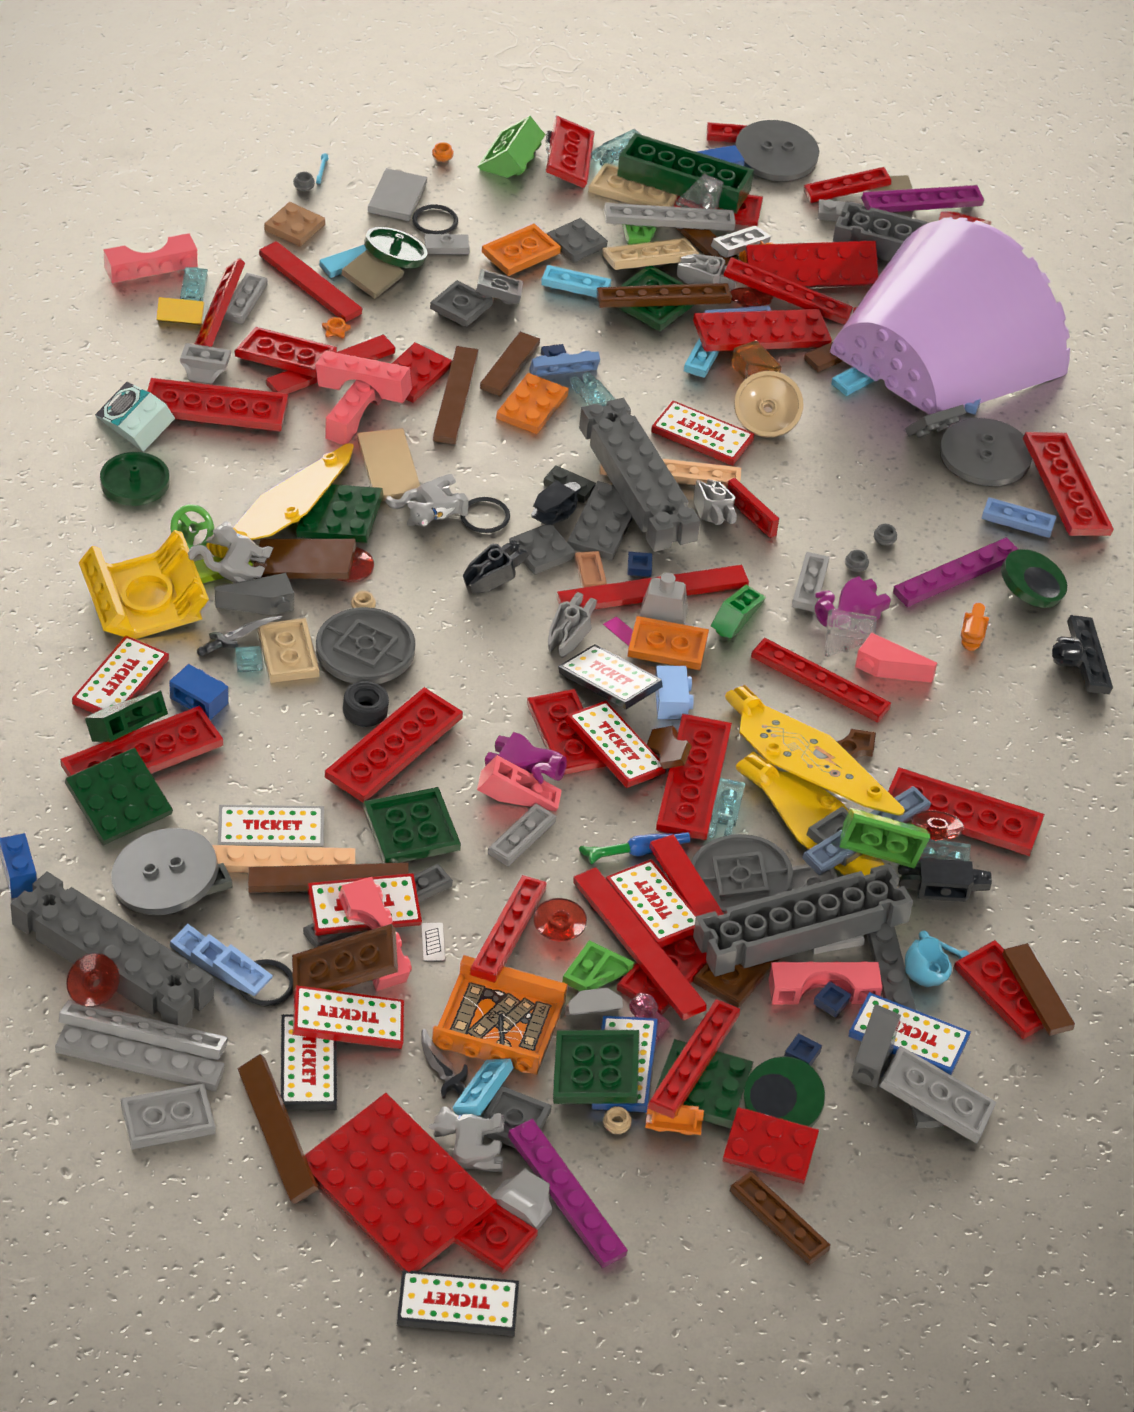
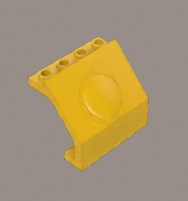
(145, 591)

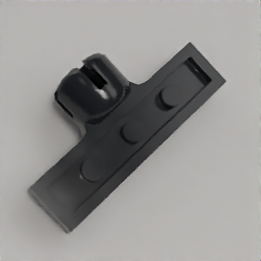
(1085, 652)

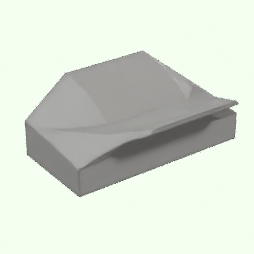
(203, 362)
(593, 1001)
(525, 1198)

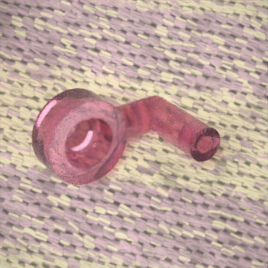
(646, 1007)

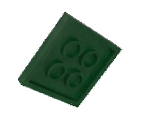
(654, 316)
(342, 514)
(118, 796)
(412, 826)
(596, 1067)
(718, 1088)

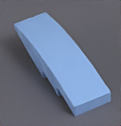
(220, 961)

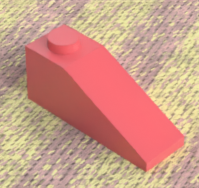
(893, 661)
(516, 786)

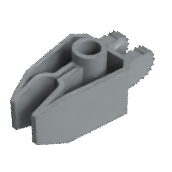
(703, 270)
(714, 502)
(570, 624)

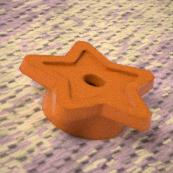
(336, 327)

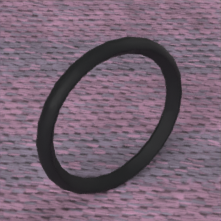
(435, 206)
(488, 530)
(278, 1000)

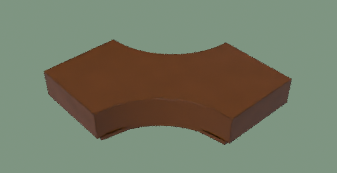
(858, 743)
(671, 751)

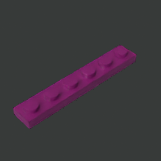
(923, 198)
(953, 572)
(568, 1193)

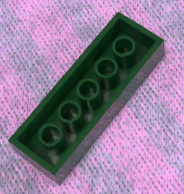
(678, 168)

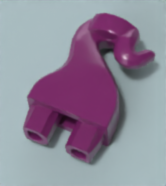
(855, 597)
(523, 754)

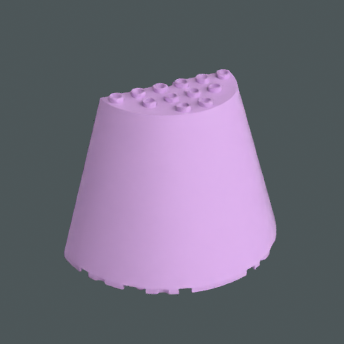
(957, 319)

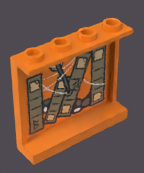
(501, 1018)

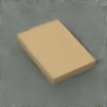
(288, 650)

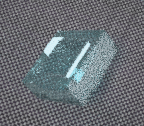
(249, 659)

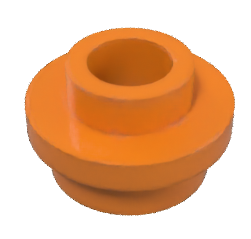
(442, 151)

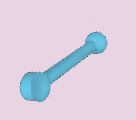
(324, 157)
(961, 954)

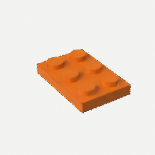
(521, 249)
(532, 403)
(668, 643)

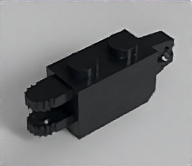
(944, 879)

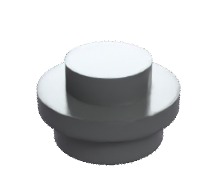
(304, 181)
(885, 534)
(857, 560)

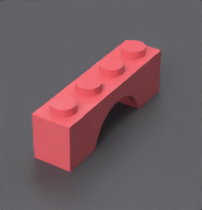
(127, 264)
(388, 379)
(345, 416)
(364, 904)
(793, 979)

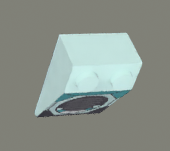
(136, 415)

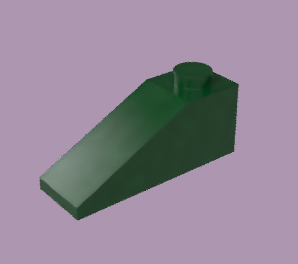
(125, 717)

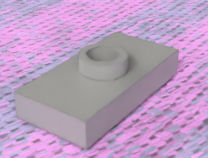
(447, 243)

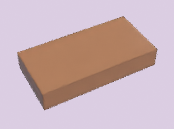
(590, 569)

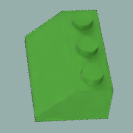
(513, 149)
(883, 838)

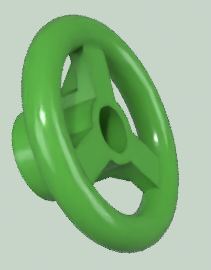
(185, 522)

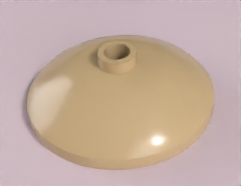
(772, 391)

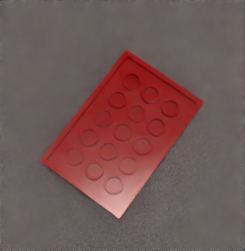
(398, 1184)

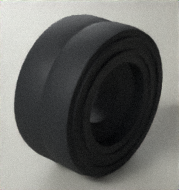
(365, 715)

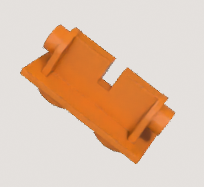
(687, 1121)

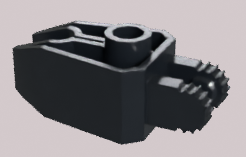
(556, 502)
(494, 566)

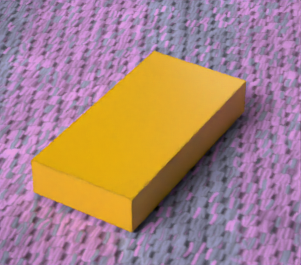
(180, 311)

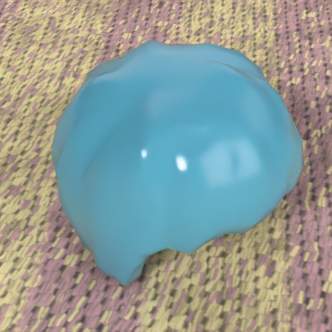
(927, 962)

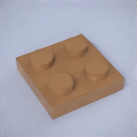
(294, 224)

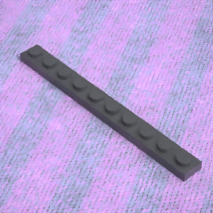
(896, 988)

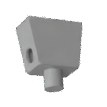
(665, 600)

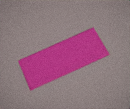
(620, 629)

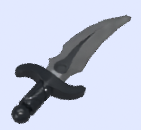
(227, 641)
(444, 1067)

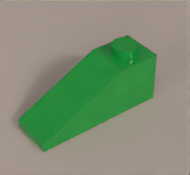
(737, 611)

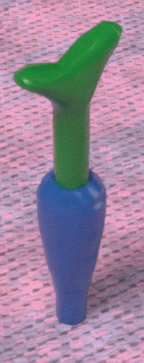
(635, 846)

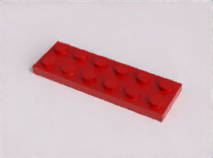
(818, 263)
(770, 328)
(221, 404)
(1068, 484)
(157, 744)
(393, 744)
(693, 787)
(981, 815)

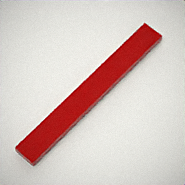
(634, 591)
(640, 944)

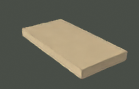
(611, 186)
(648, 253)
(388, 461)

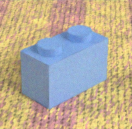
(674, 695)

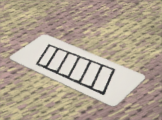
(433, 942)

